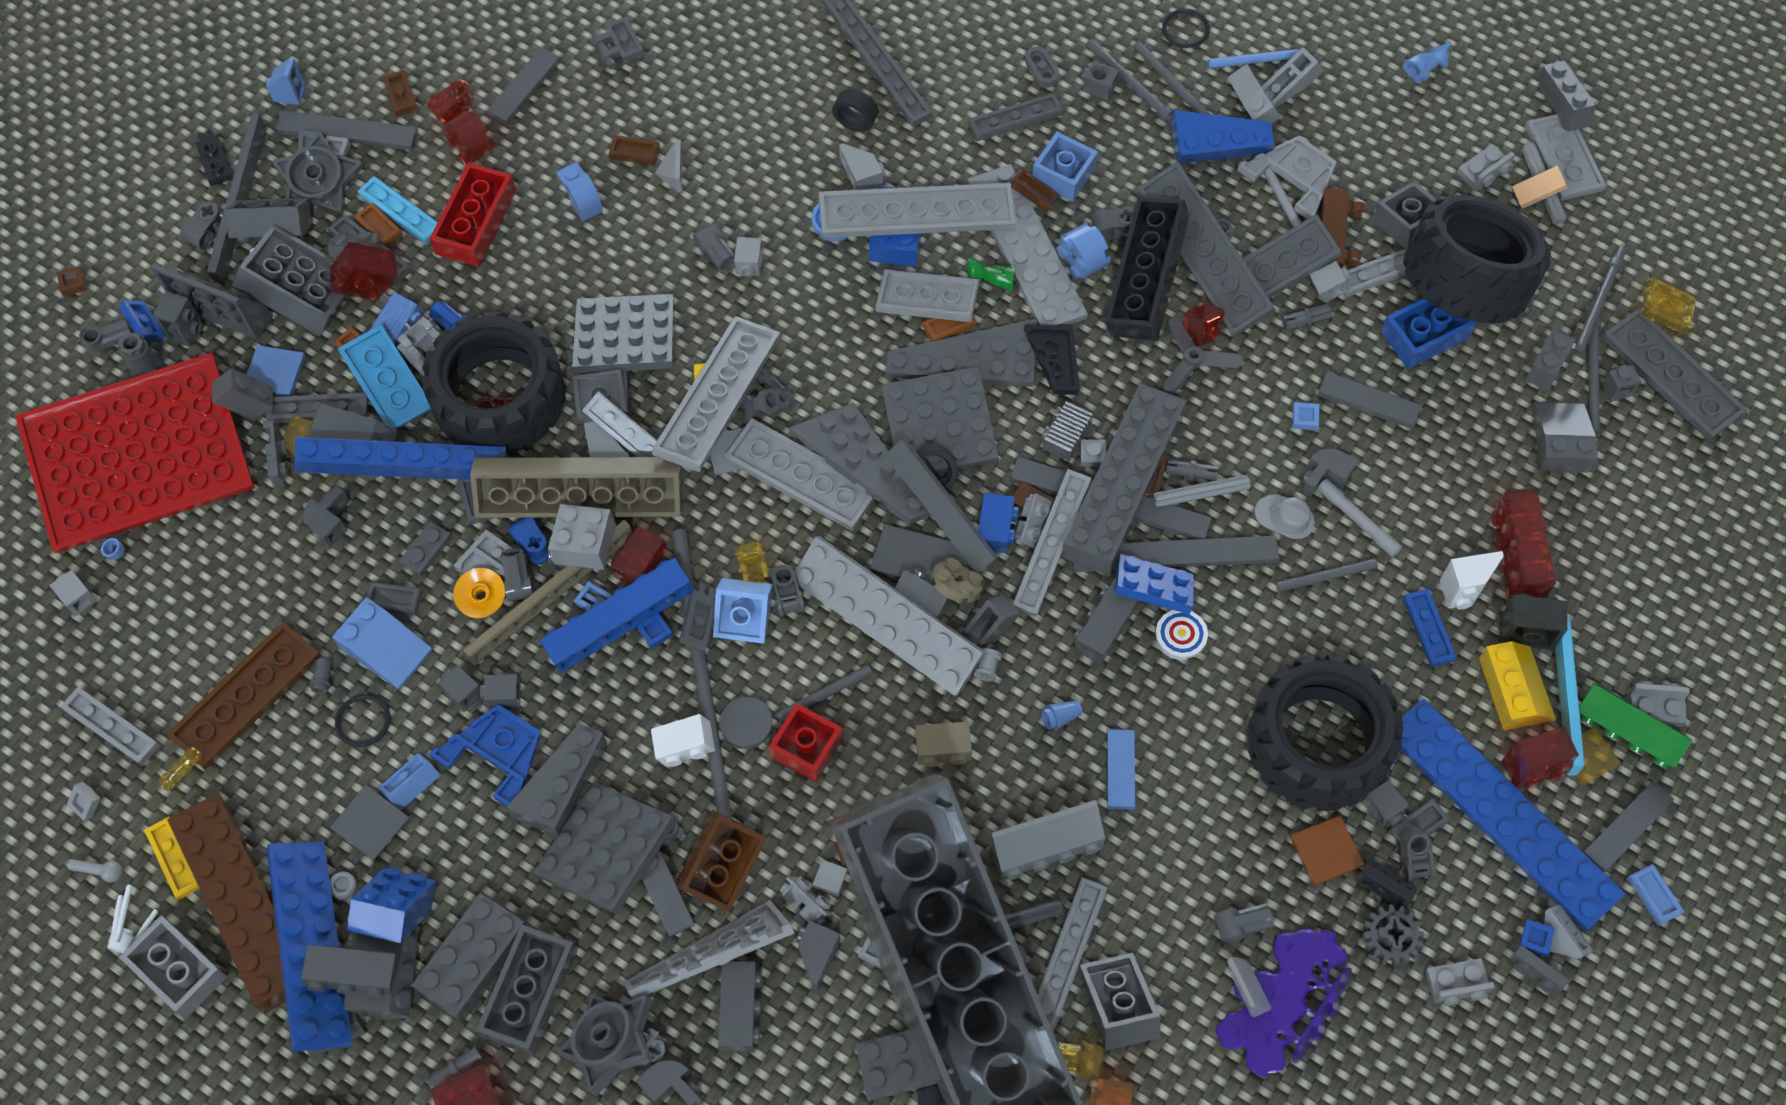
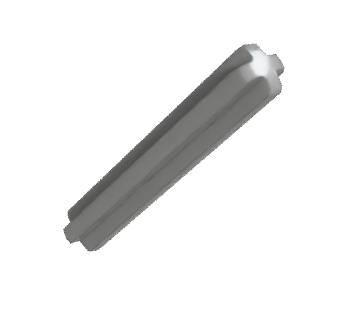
(1536, 167)
(1201, 491)

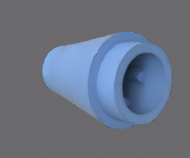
(1059, 714)

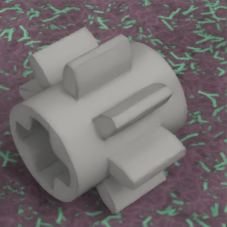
(655, 1044)

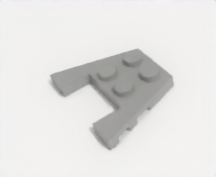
(1300, 165)

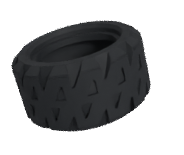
(1476, 259)
(486, 340)
(1357, 692)

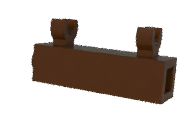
(1334, 215)

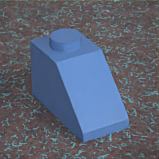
(286, 83)

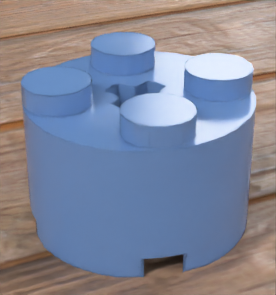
(1083, 250)

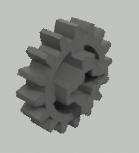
(1393, 923)

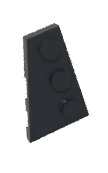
(1056, 355)

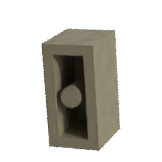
(943, 743)

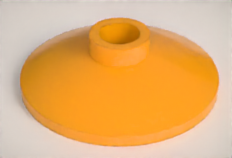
(473, 583)

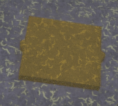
(1597, 758)

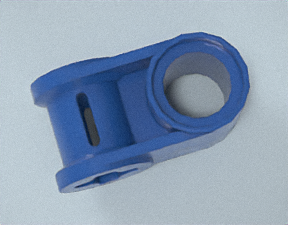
(530, 539)

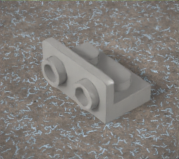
(1485, 167)
(1661, 701)
(1459, 981)

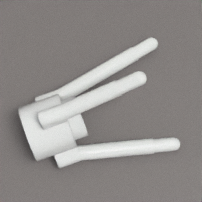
(121, 937)

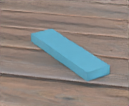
(398, 209)

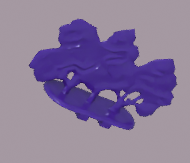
(1286, 994)

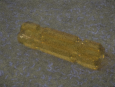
(180, 768)

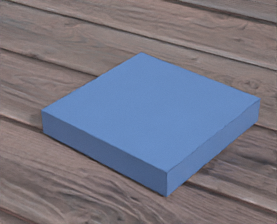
(277, 369)

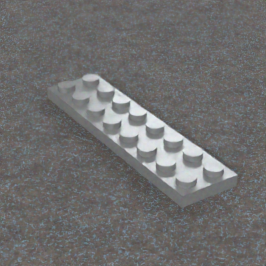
(916, 210)
(1036, 263)
(716, 394)
(888, 616)

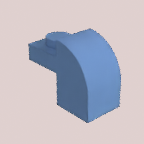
(581, 191)

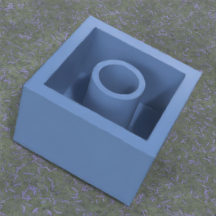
(1065, 165)

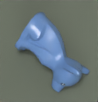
(1422, 63)

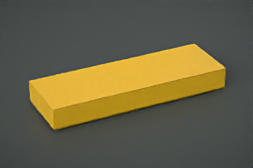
(171, 859)

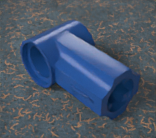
(445, 315)

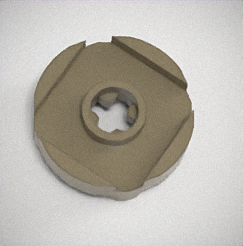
(956, 581)

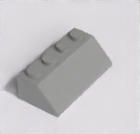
(1047, 840)

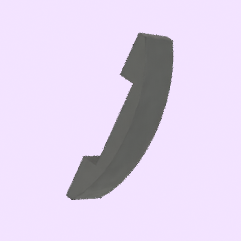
(1628, 826)

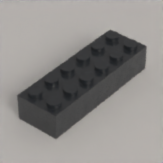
(1147, 268)

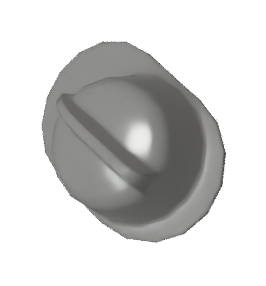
(1285, 516)

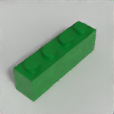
(1634, 725)

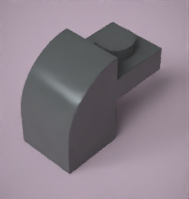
(1328, 464)
(323, 517)
(664, 1079)

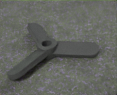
(1203, 358)

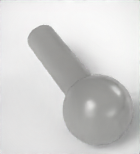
(109, 871)

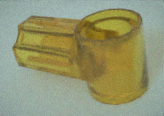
(1083, 1059)

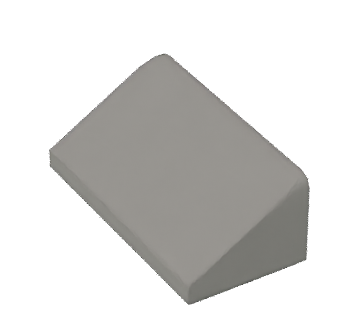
(1248, 986)

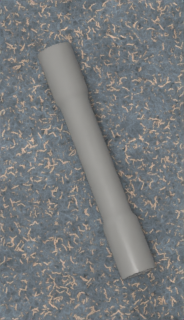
(1338, 498)

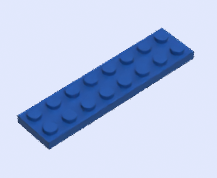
(302, 919)

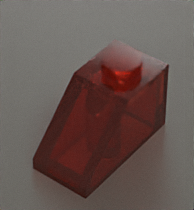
(1203, 323)

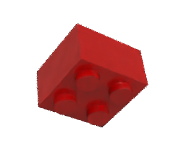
(806, 742)

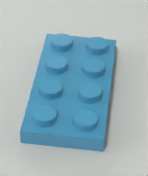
(385, 378)

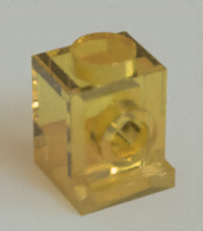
(748, 556)

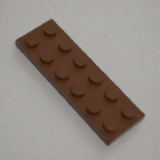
(244, 694)

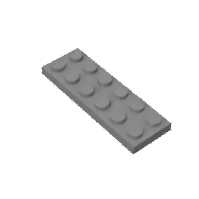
(798, 474)

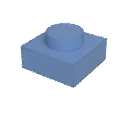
(1305, 416)

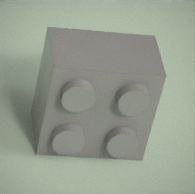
(582, 536)

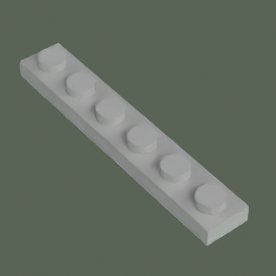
(1051, 543)

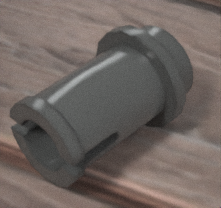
(320, 682)

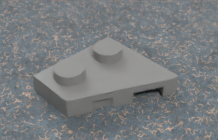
(484, 554)

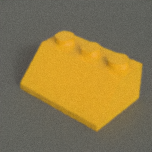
(1516, 685)

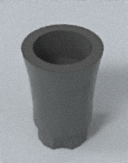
(138, 355)

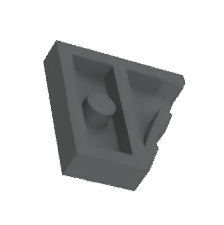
(276, 454)

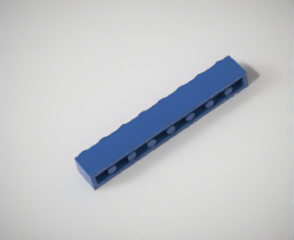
(389, 458)

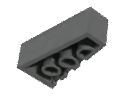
(558, 785)

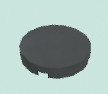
(746, 722)

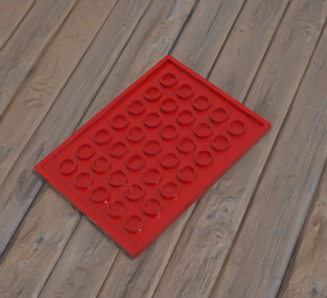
(133, 453)

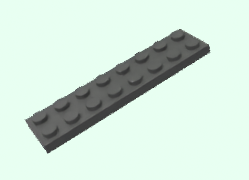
(1212, 254)

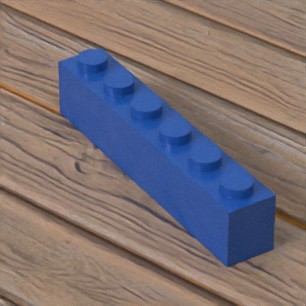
(616, 615)

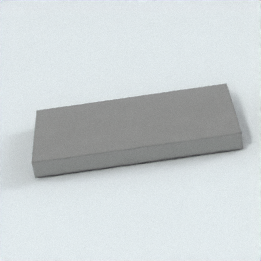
(1569, 152)
(927, 295)

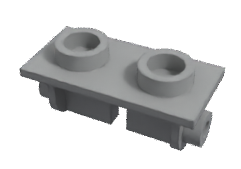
(1036, 511)
(799, 892)

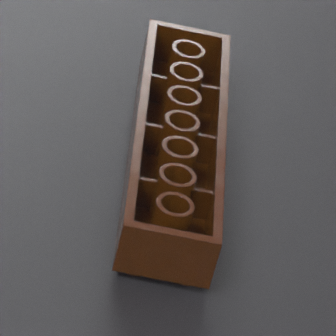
(233, 895)

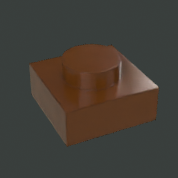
(72, 281)

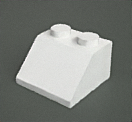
(1467, 578)

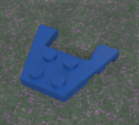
(500, 740)

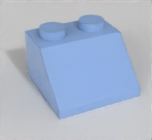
(742, 610)

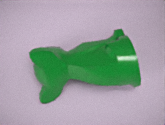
(994, 274)

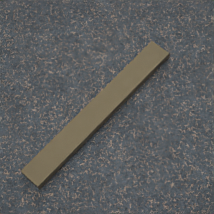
(536, 603)

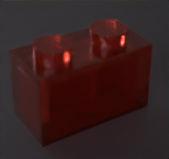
(639, 556)

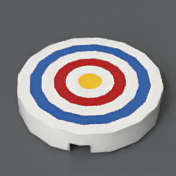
(1181, 635)

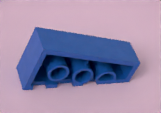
(1216, 137)

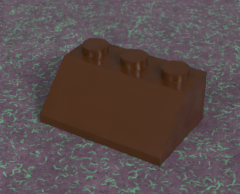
(720, 861)

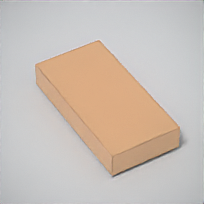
(1539, 187)

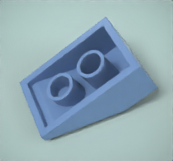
(381, 643)

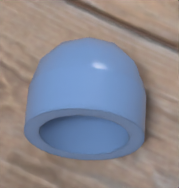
(110, 551)

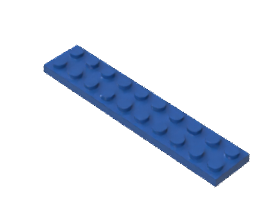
(1507, 816)

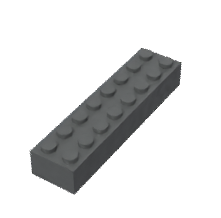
(1124, 479)

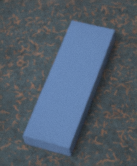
(1121, 769)

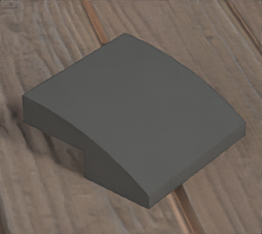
(369, 822)

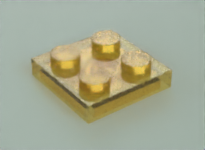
(1668, 305)

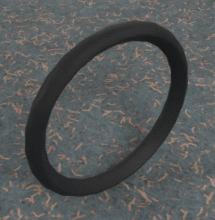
(1184, 45)
(365, 743)

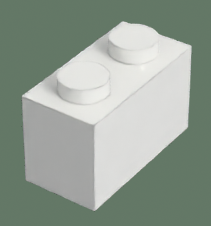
(683, 740)

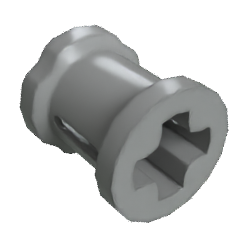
(987, 665)

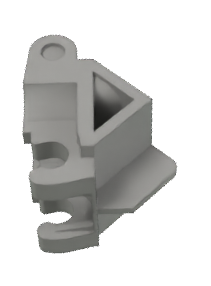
(417, 341)

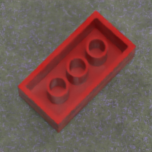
(473, 214)

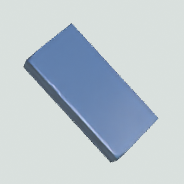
(409, 781)

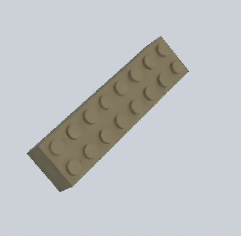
(541, 484)

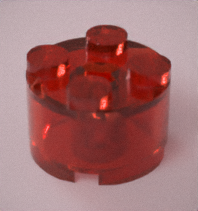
(468, 136)

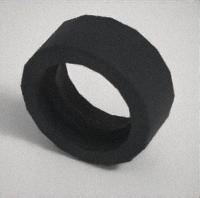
(860, 102)
(936, 450)

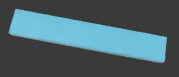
(1569, 696)

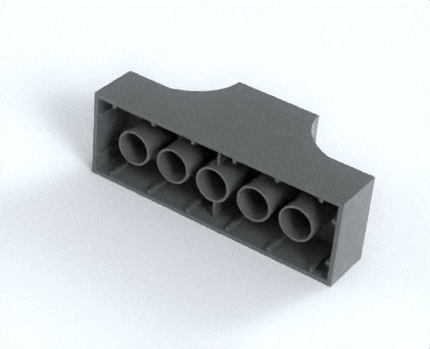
(950, 950)

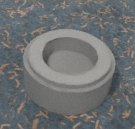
(343, 886)

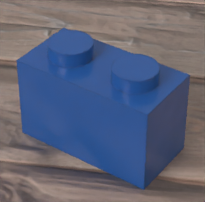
(996, 521)

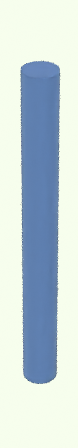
(1251, 58)

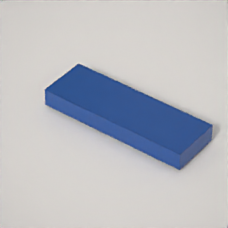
(1429, 628)

